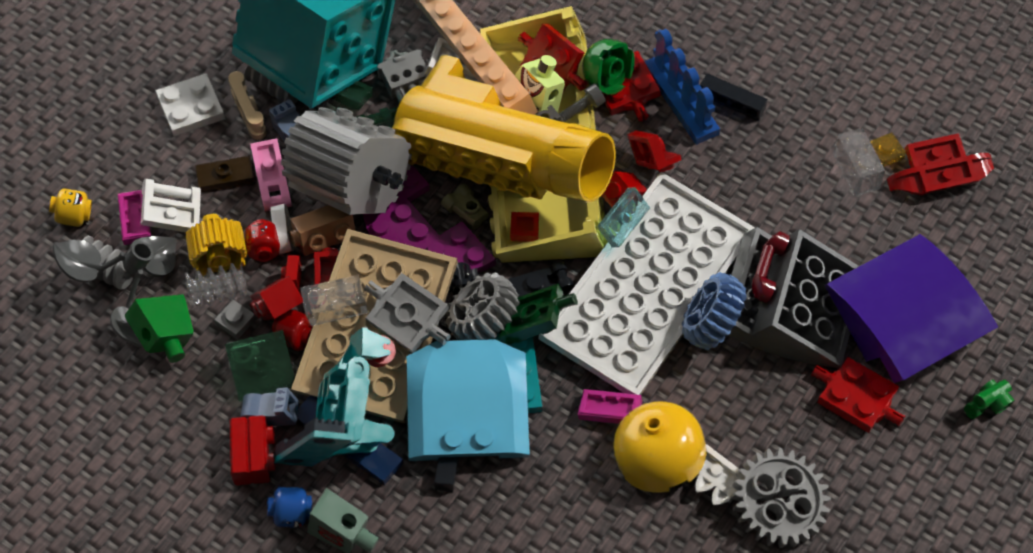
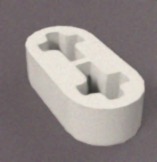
(281, 219)

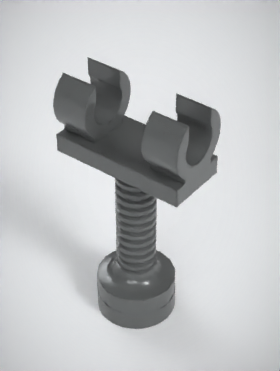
(593, 96)

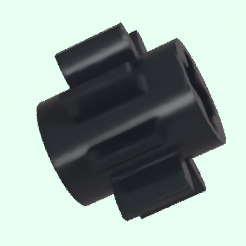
(462, 274)

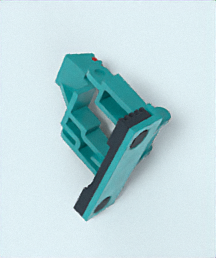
(342, 406)

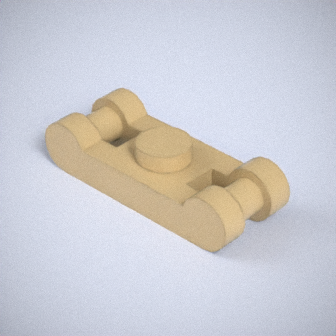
(247, 106)

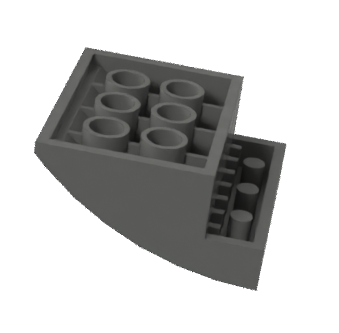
(800, 316)

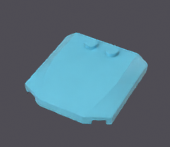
(467, 401)

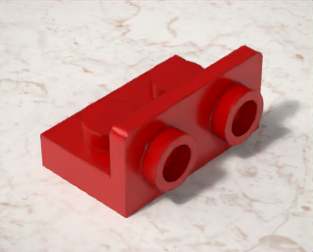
(651, 151)

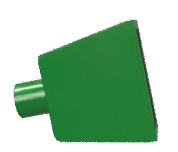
(161, 324)

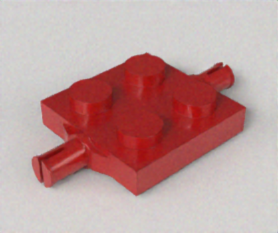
(554, 44)
(636, 93)
(858, 395)

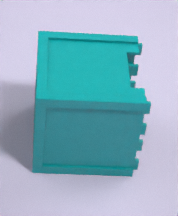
(312, 44)

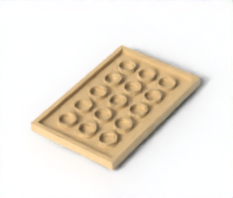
(382, 263)

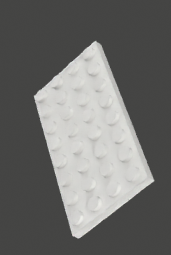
(639, 291)

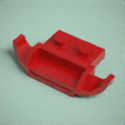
(939, 166)

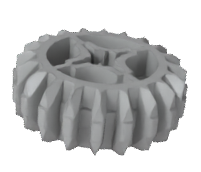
(482, 308)

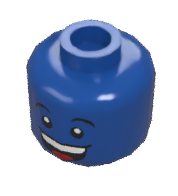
(289, 507)

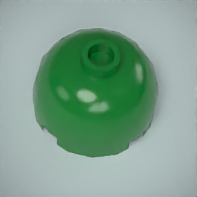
(608, 65)

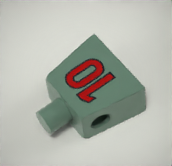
(340, 524)

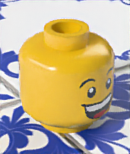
(70, 207)

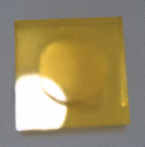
(888, 149)

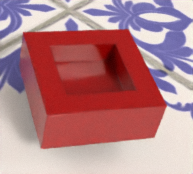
(524, 226)
(293, 270)

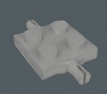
(407, 313)

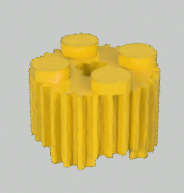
(215, 244)

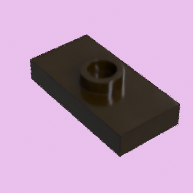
(224, 173)

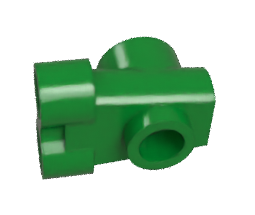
(991, 395)

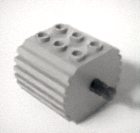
(345, 160)

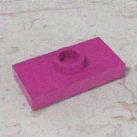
(130, 217)
(607, 406)

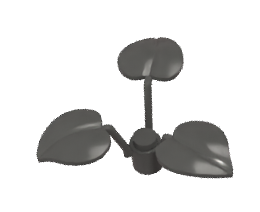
(82, 260)

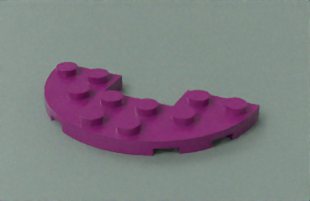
(407, 226)

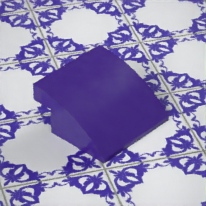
(910, 307)

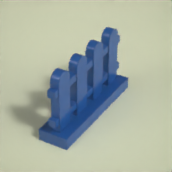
(682, 89)

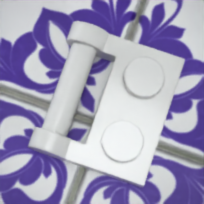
(166, 212)

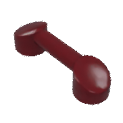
(761, 286)

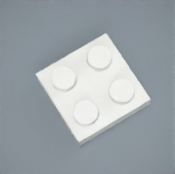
(190, 104)

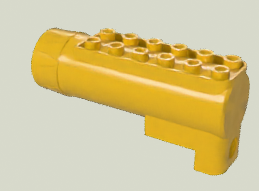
(468, 133)

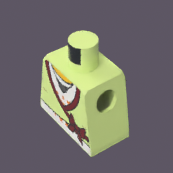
(542, 82)

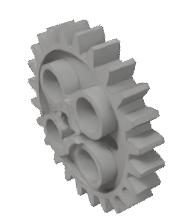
(789, 524)

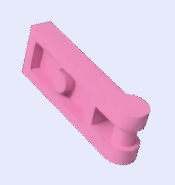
(269, 173)

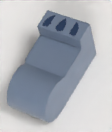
(283, 118)
(272, 406)

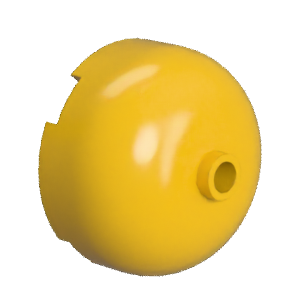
(659, 446)

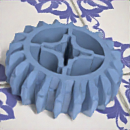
(713, 311)

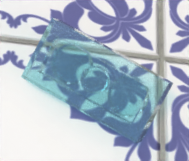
(623, 217)

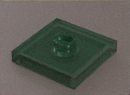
(260, 364)

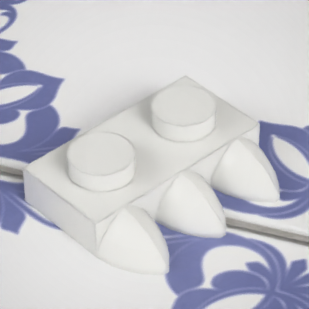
(717, 475)

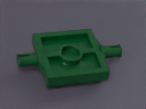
(536, 314)

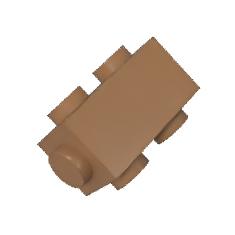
(320, 229)

